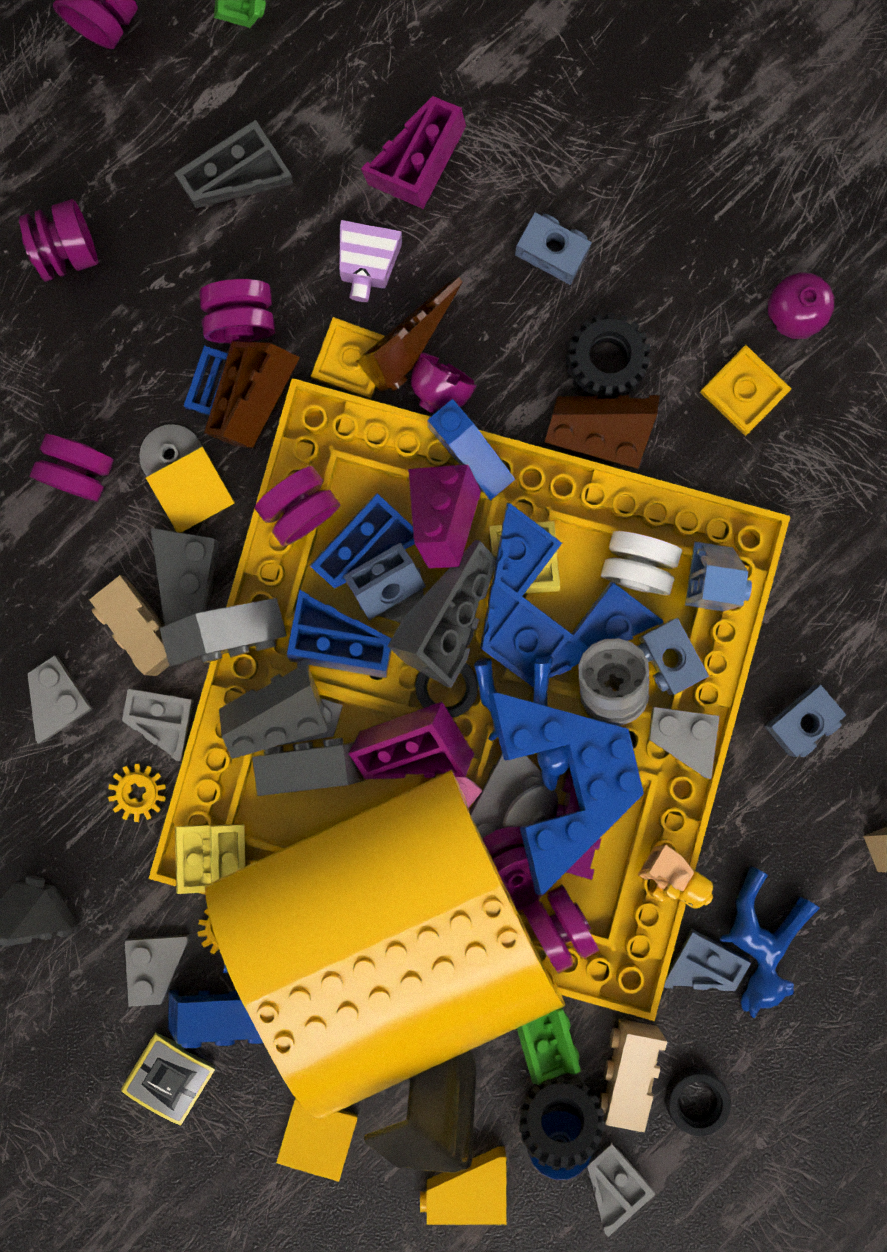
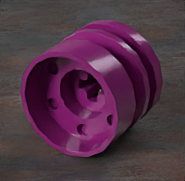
(58, 240)

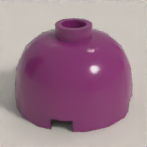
(801, 305)
(439, 383)

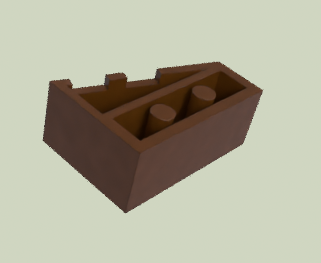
(248, 391)
(604, 427)

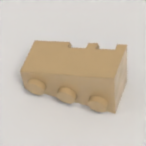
(133, 624)

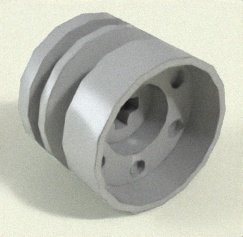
(612, 666)

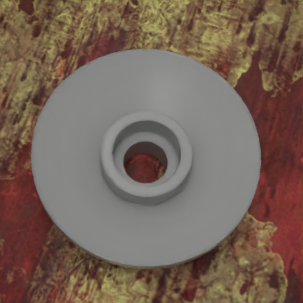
(163, 438)
(531, 807)

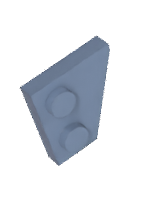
(706, 965)

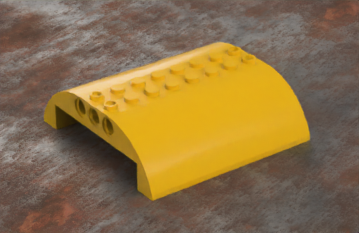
(378, 948)

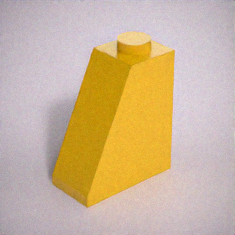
(470, 1195)

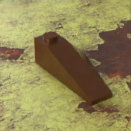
(401, 347)

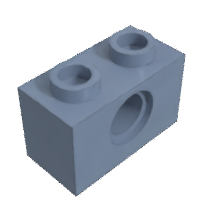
(560, 264)
(384, 581)
(689, 667)
(787, 727)

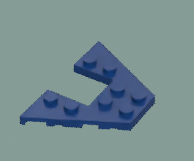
(520, 632)
(601, 772)

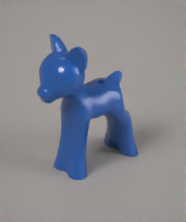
(552, 761)
(768, 948)

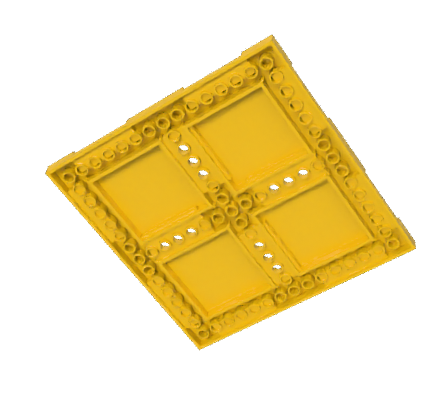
(366, 451)

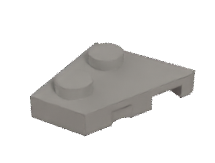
(54, 699)
(686, 737)
(151, 966)

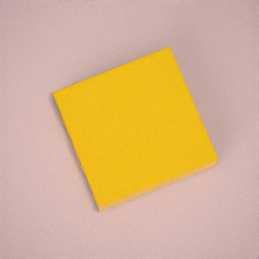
(338, 357)
(745, 390)
(190, 490)
(317, 1143)

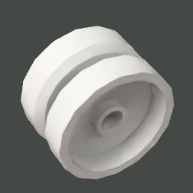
(641, 558)

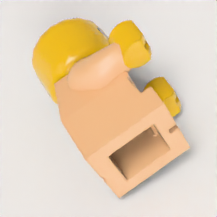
(675, 878)

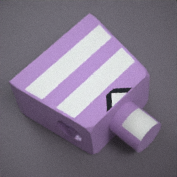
(367, 257)

